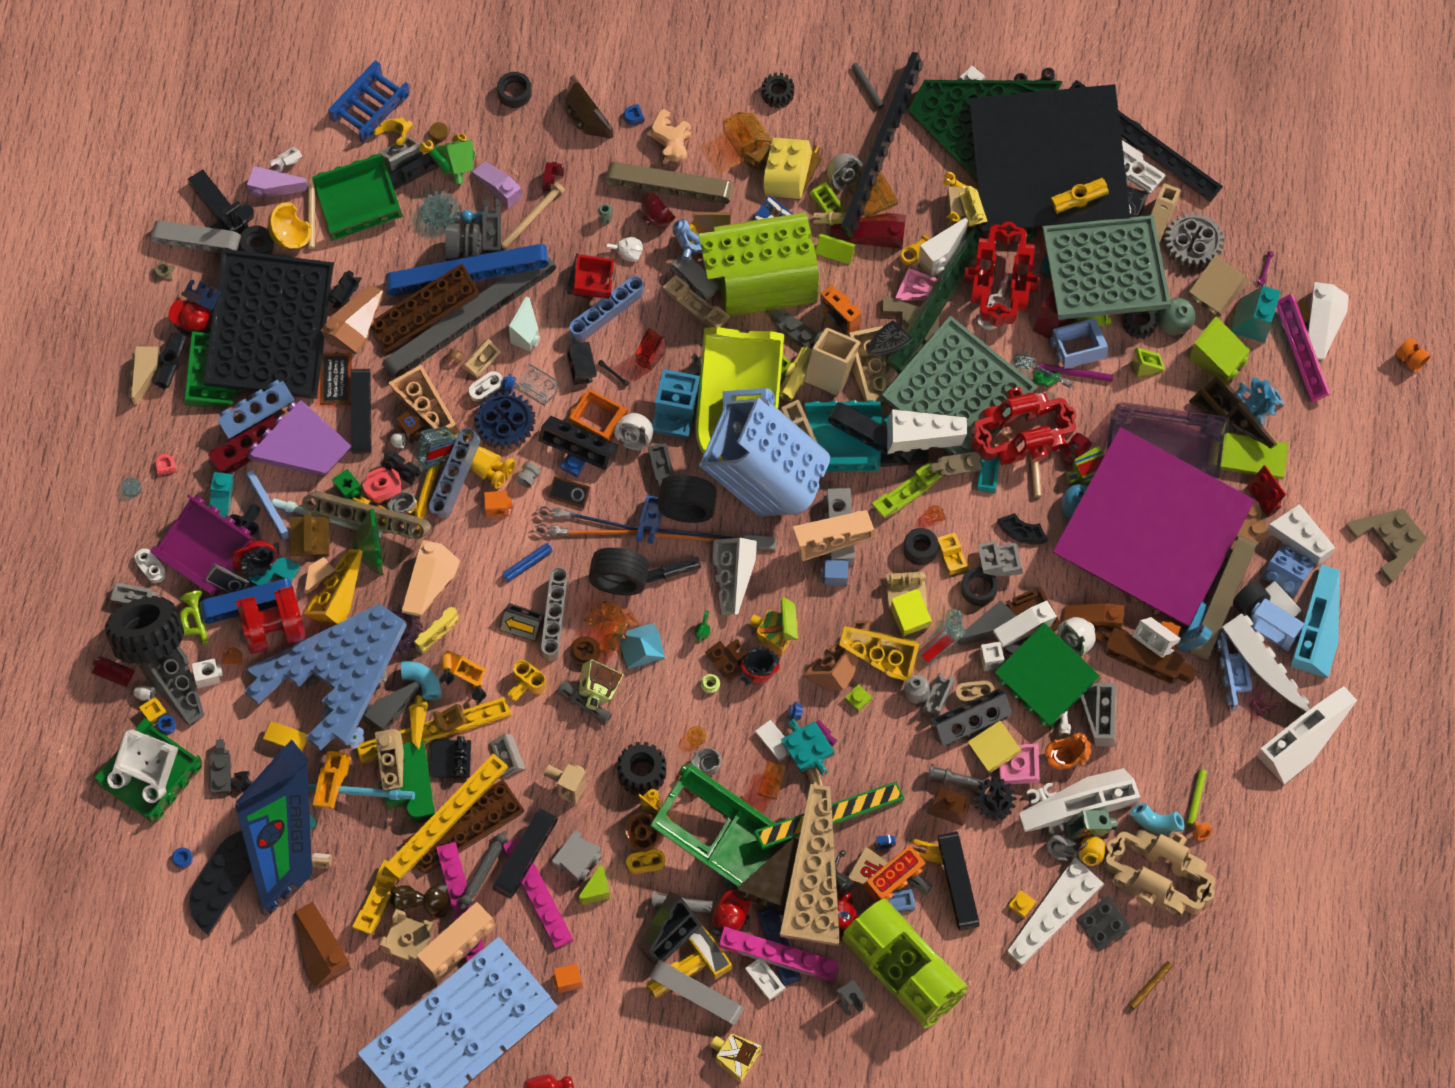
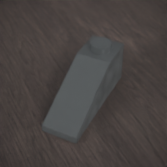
(984, 626)
(389, 708)

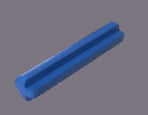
(527, 562)

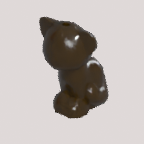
(433, 900)

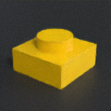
(153, 710)
(1022, 904)

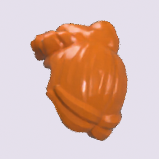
(1068, 752)

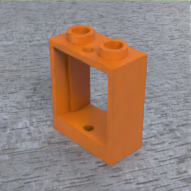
(603, 402)

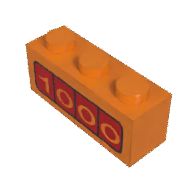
(894, 874)

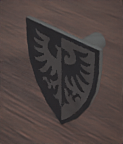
(888, 339)

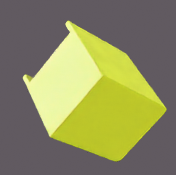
(910, 612)

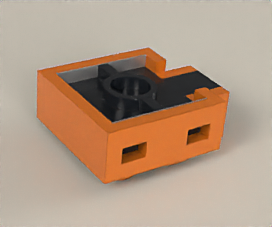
(840, 310)

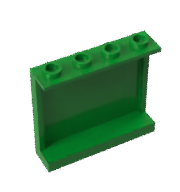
(357, 196)
(1046, 675)
(182, 770)

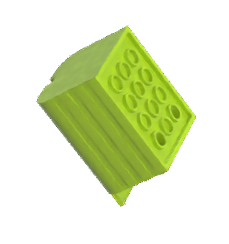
(762, 263)

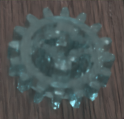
(440, 210)

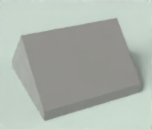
(397, 156)

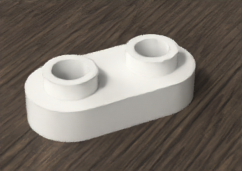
(485, 387)
(149, 564)

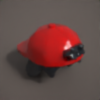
(190, 317)
(256, 557)
(759, 666)
(730, 913)

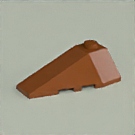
(320, 949)

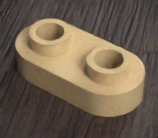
(973, 689)

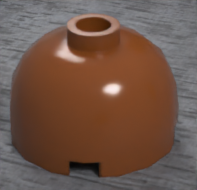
(640, 833)

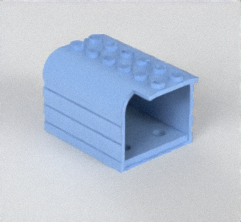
(767, 459)

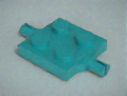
(808, 747)

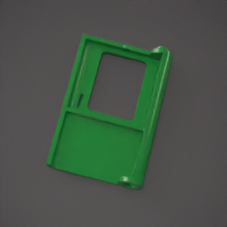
(735, 849)

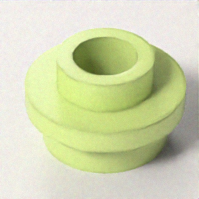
(710, 678)

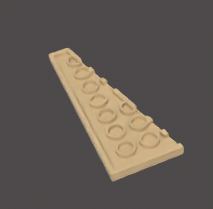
(812, 894)

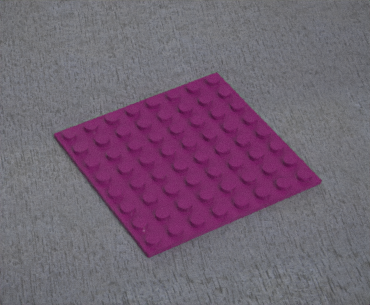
(1154, 526)

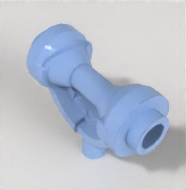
(682, 230)

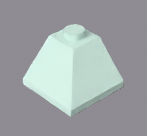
(524, 327)

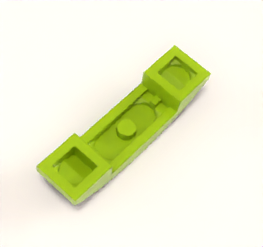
(907, 492)

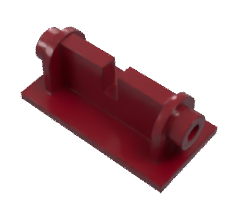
(112, 671)

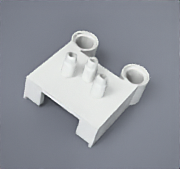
(146, 760)

